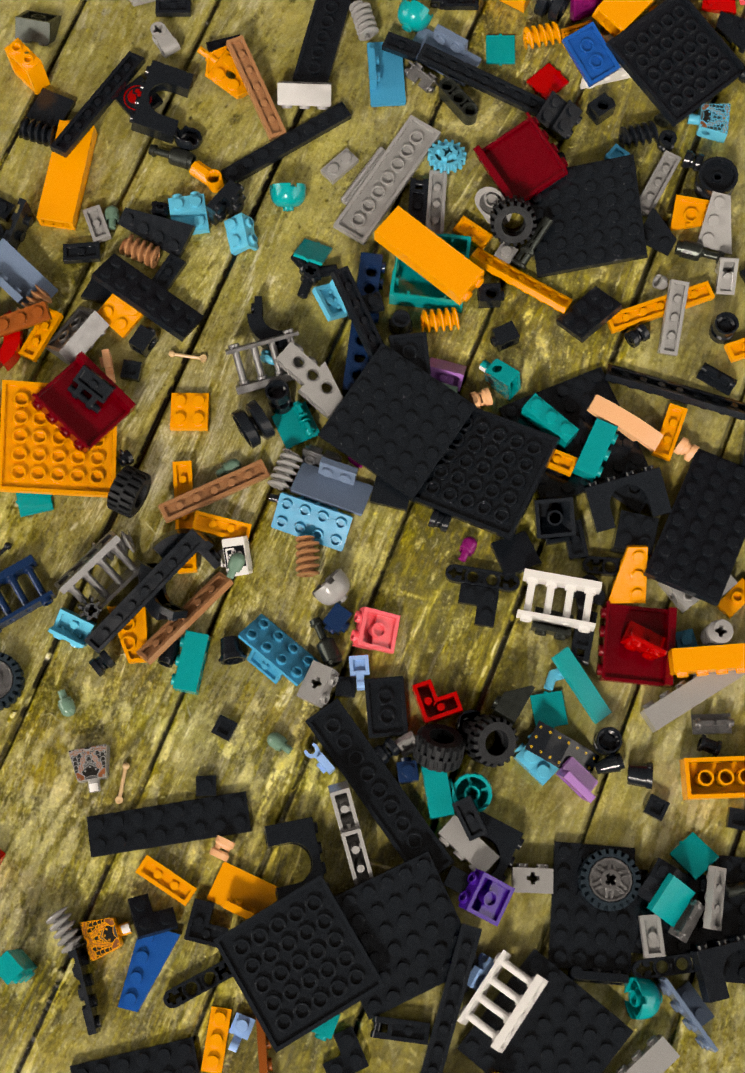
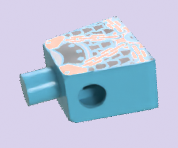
(711, 121)

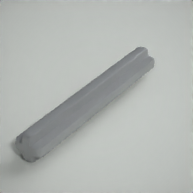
(350, 192)

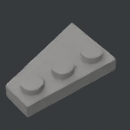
(716, 226)

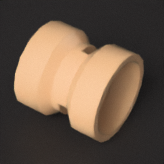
(481, 398)
(686, 449)
(225, 844)

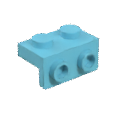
(241, 234)
(330, 301)
(72, 628)

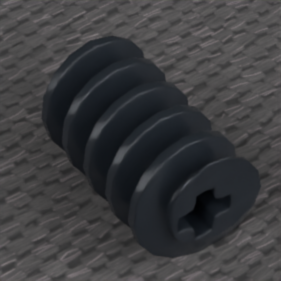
(36, 132)
(637, 133)

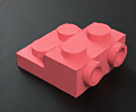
(375, 630)

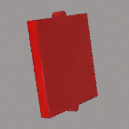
(547, 80)

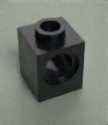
(597, 114)
(487, 302)
(504, 336)
(143, 340)

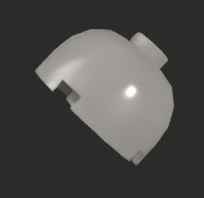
(333, 589)

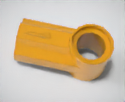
(207, 176)

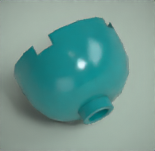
(413, 16)
(287, 195)
(477, 786)
(643, 998)

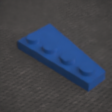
(145, 967)

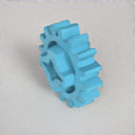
(446, 156)

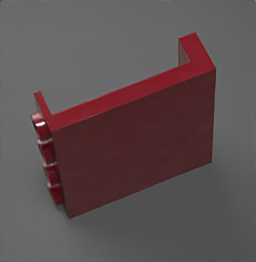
(522, 160)
(72, 416)
(626, 666)

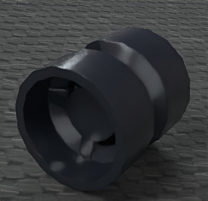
(723, 327)
(279, 397)
(607, 741)

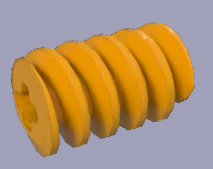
(541, 34)
(439, 319)

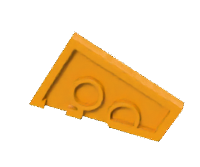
(688, 212)
(630, 582)
(134, 635)

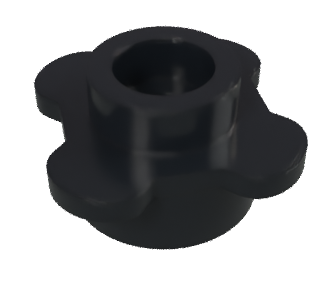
(159, 209)
(125, 458)

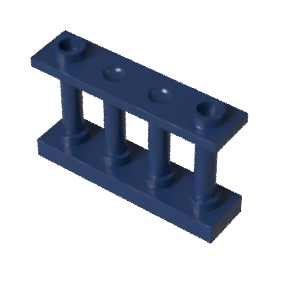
(10, 576)

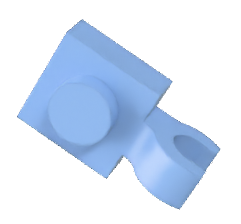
(359, 668)
(324, 764)
(479, 973)
(240, 1028)

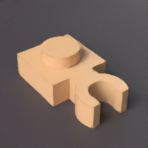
(107, 363)

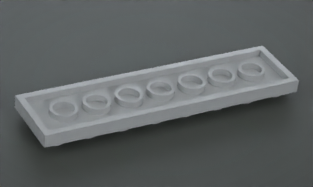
(386, 180)

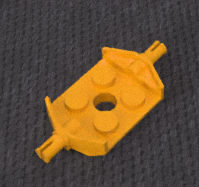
(217, 65)

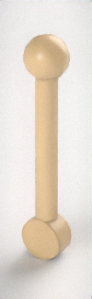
(202, 358)
(119, 799)

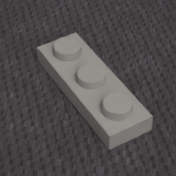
(714, 898)

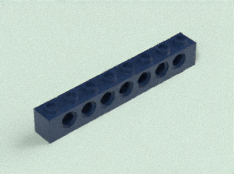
(368, 263)

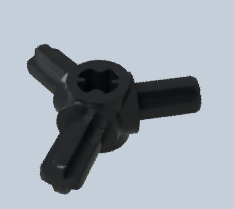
(310, 280)

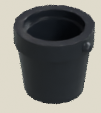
(400, 323)
(231, 651)
(640, 775)

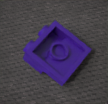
(485, 896)

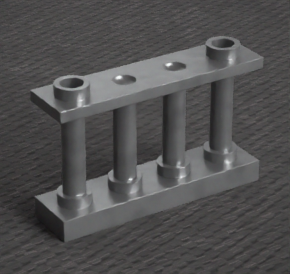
(262, 378)
(94, 557)

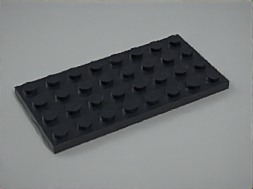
(702, 530)

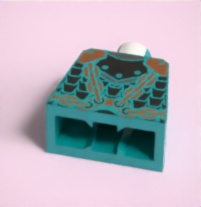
(501, 377)

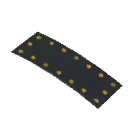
(557, 747)

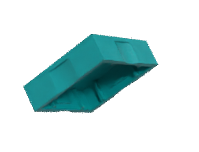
(413, 290)

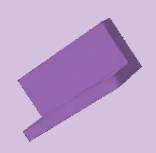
(447, 372)
(578, 779)

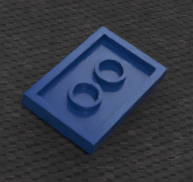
(591, 54)

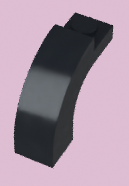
(258, 327)
(170, 539)
(160, 605)

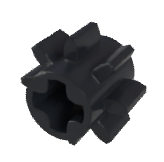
(92, 612)

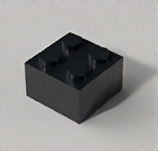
(634, 530)

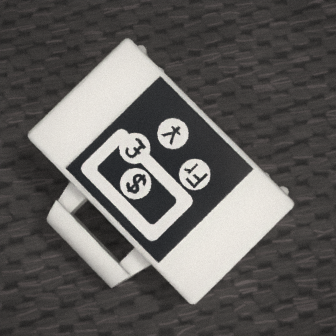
(233, 545)

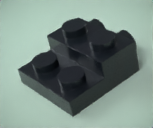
(558, 116)
(227, 201)

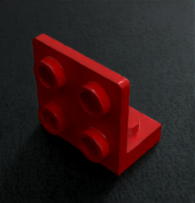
(644, 641)

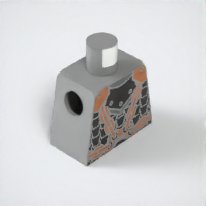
(91, 765)

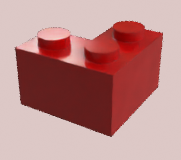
(433, 707)

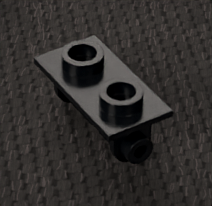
(716, 379)

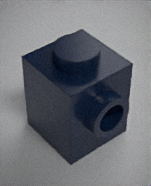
(337, 620)
(407, 770)

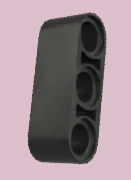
(456, 93)

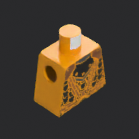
(104, 936)

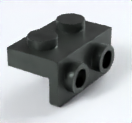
(557, 631)

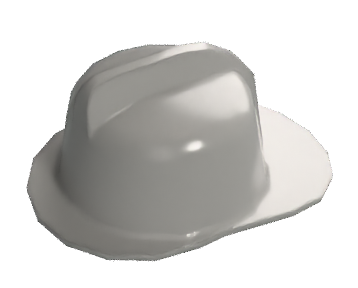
(485, 200)

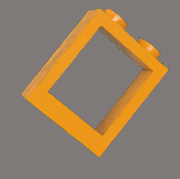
(27, 66)

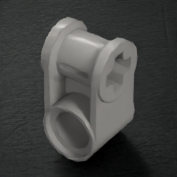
(164, 39)

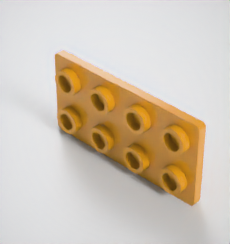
(241, 891)

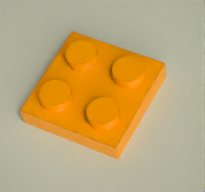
(119, 315)
(189, 412)

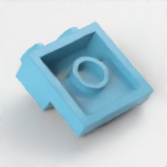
(190, 210)
(535, 765)

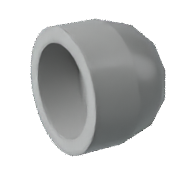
(660, 282)

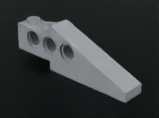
(311, 389)
(350, 832)

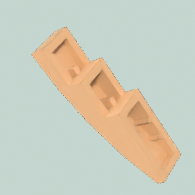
(627, 423)

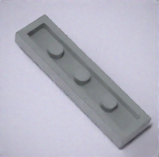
(658, 181)
(436, 201)
(673, 317)

